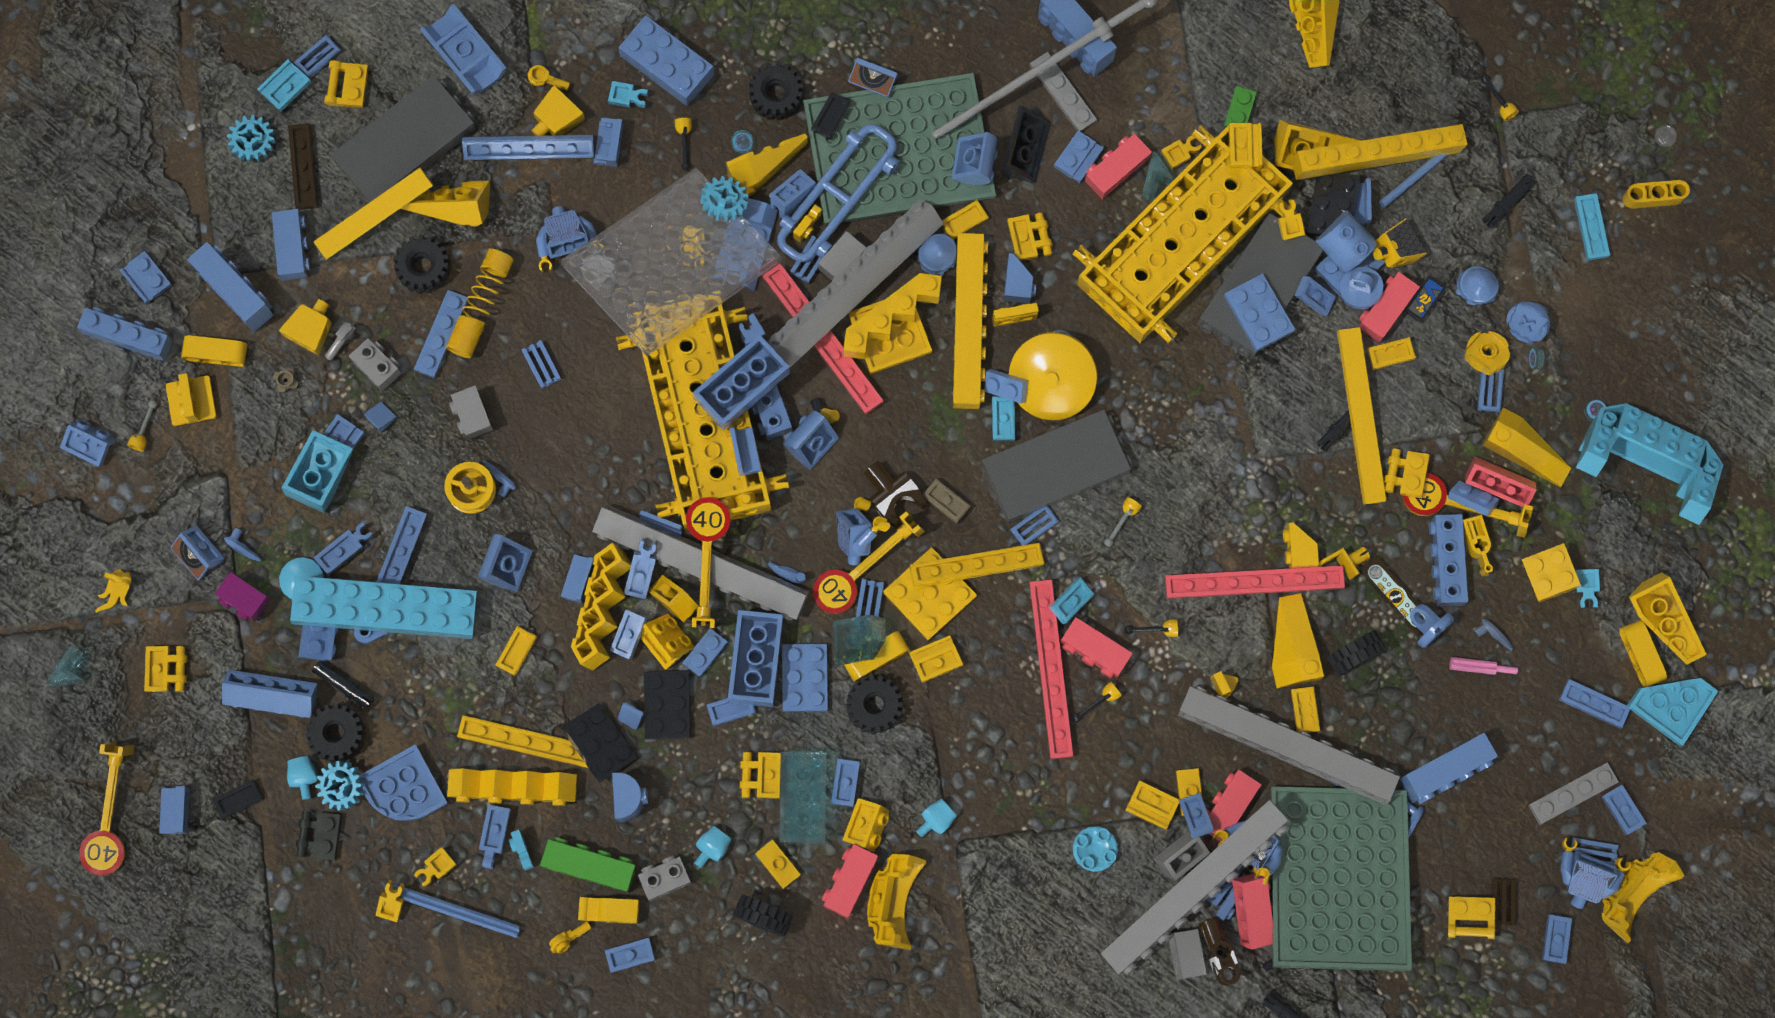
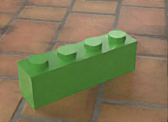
(588, 865)

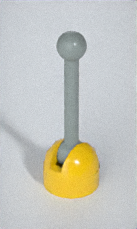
(138, 441)
(1130, 508)

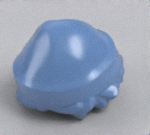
(937, 254)
(1477, 286)

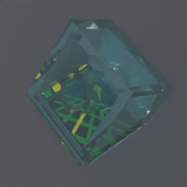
(858, 639)

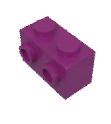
(242, 597)

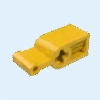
(1476, 533)
(609, 910)

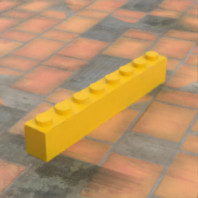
(1379, 152)
(968, 321)

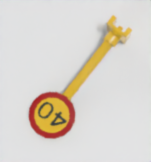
(1436, 497)
(707, 521)
(837, 591)
(103, 850)

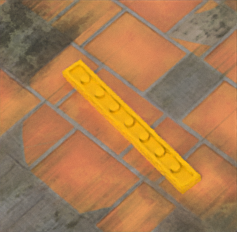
(1361, 416)

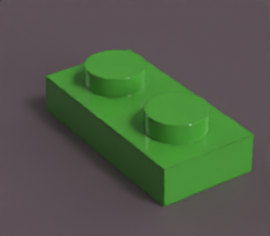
(1240, 106)

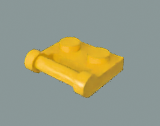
(353, 87)
(1471, 910)

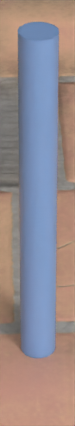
(1411, 180)

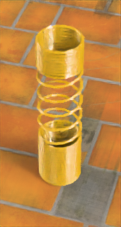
(468, 329)

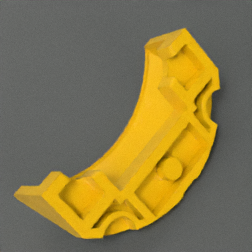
(1637, 885)
(889, 899)

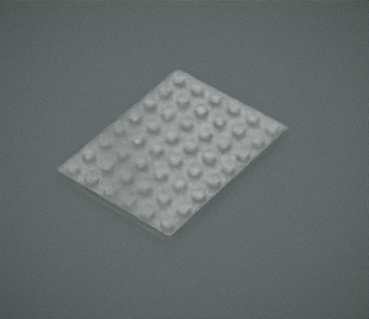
(669, 263)

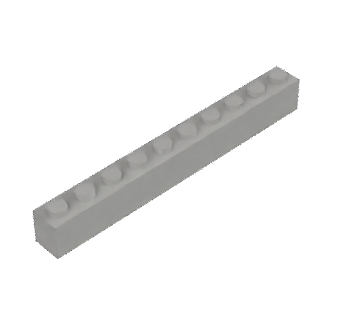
(855, 282)
(687, 557)
(1289, 745)
(1195, 888)

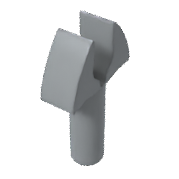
(344, 333)

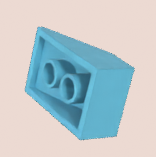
(317, 471)

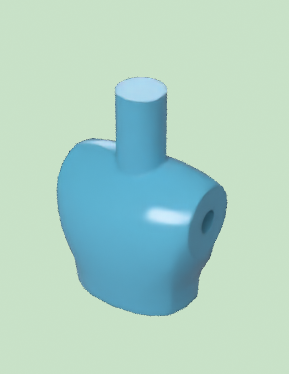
(301, 774)
(937, 817)
(712, 845)

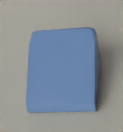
(380, 416)
(630, 716)

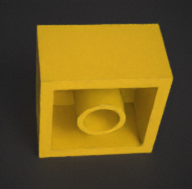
(1551, 573)

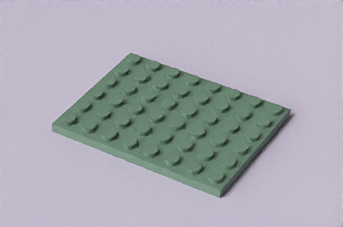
(925, 162)
(1342, 882)

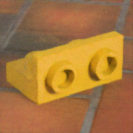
(866, 825)

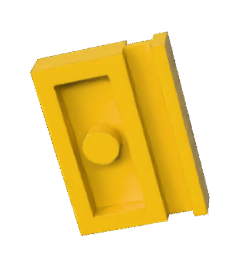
(1245, 145)
(1015, 314)
(936, 659)
(1152, 805)

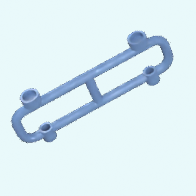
(821, 245)

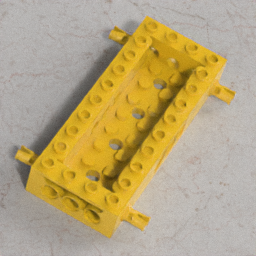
(1200, 243)
(681, 418)

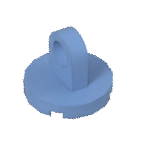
(1361, 288)
(1528, 321)
(1431, 626)

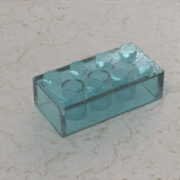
(803, 798)

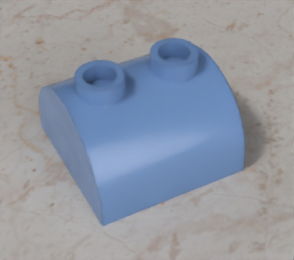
(975, 159)
(1346, 242)
(810, 439)
(505, 563)
(627, 797)

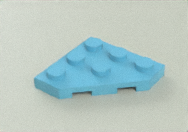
(1673, 706)

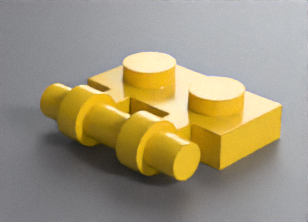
(1023, 239)
(1414, 473)
(158, 666)
(768, 775)

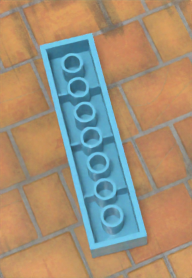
(383, 607)

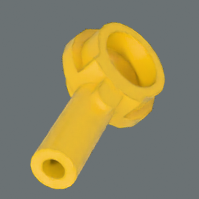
(539, 76)
(561, 942)

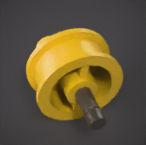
(470, 487)

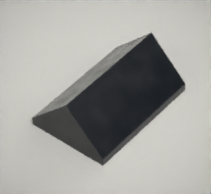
(1025, 146)

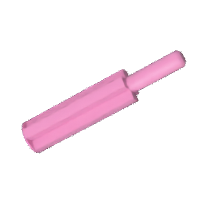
(1479, 666)

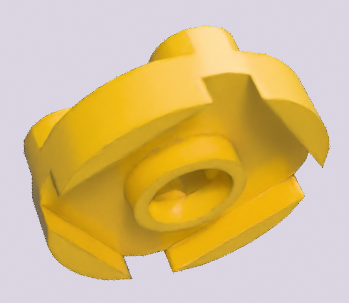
(1486, 363)

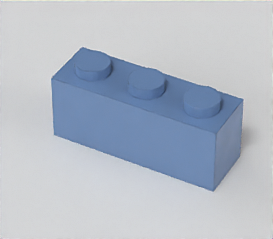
(290, 244)

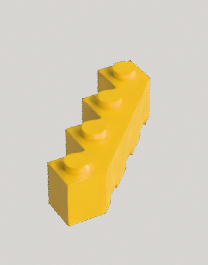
(898, 306)
(601, 594)
(512, 786)

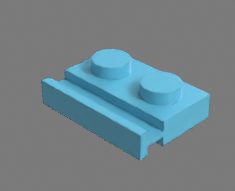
(284, 85)

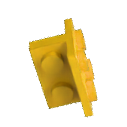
(190, 400)
(666, 640)

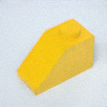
(673, 598)

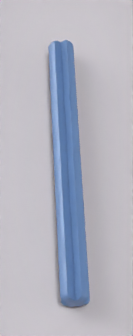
(459, 912)

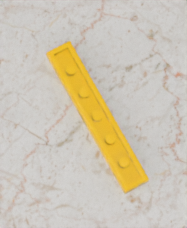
(373, 213)
(976, 565)
(519, 740)

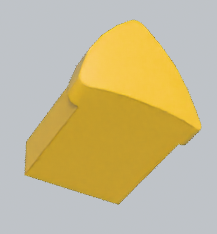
(1224, 684)

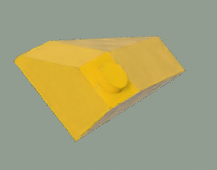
(1317, 27)
(1297, 137)
(757, 169)
(457, 205)
(1524, 446)
(1665, 615)
(1295, 649)

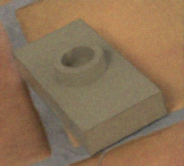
(946, 501)

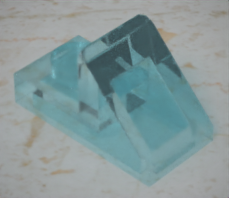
(1156, 172)
(62, 673)

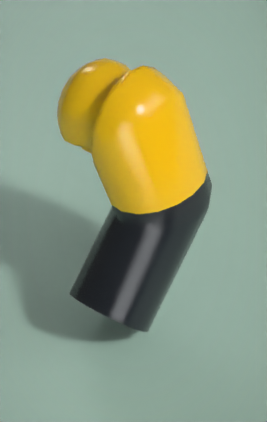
(831, 415)

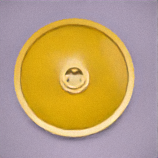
(1058, 375)

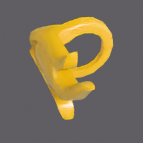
(117, 588)

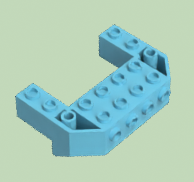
(1658, 448)

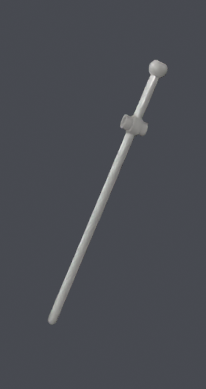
(1101, 29)

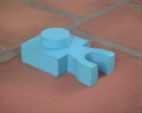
(624, 94)
(1590, 583)
(518, 844)

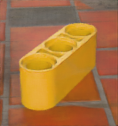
(1664, 188)
(214, 351)
(891, 650)
(1643, 653)

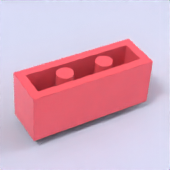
(1117, 165)
(1394, 300)
(1500, 482)
(1095, 648)
(1233, 801)
(849, 880)
(1253, 911)

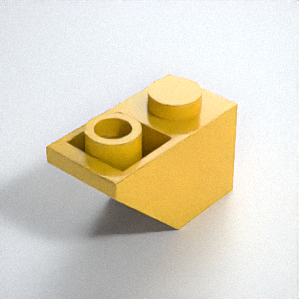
(1301, 548)

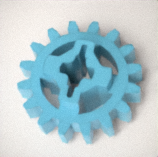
(257, 145)
(724, 198)
(332, 779)

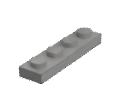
(1065, 95)
(1573, 793)

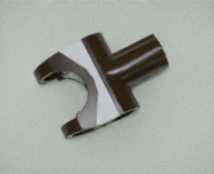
(892, 492)
(1215, 941)

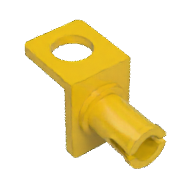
(1348, 561)

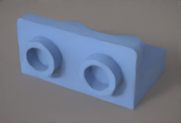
(87, 442)
(317, 643)

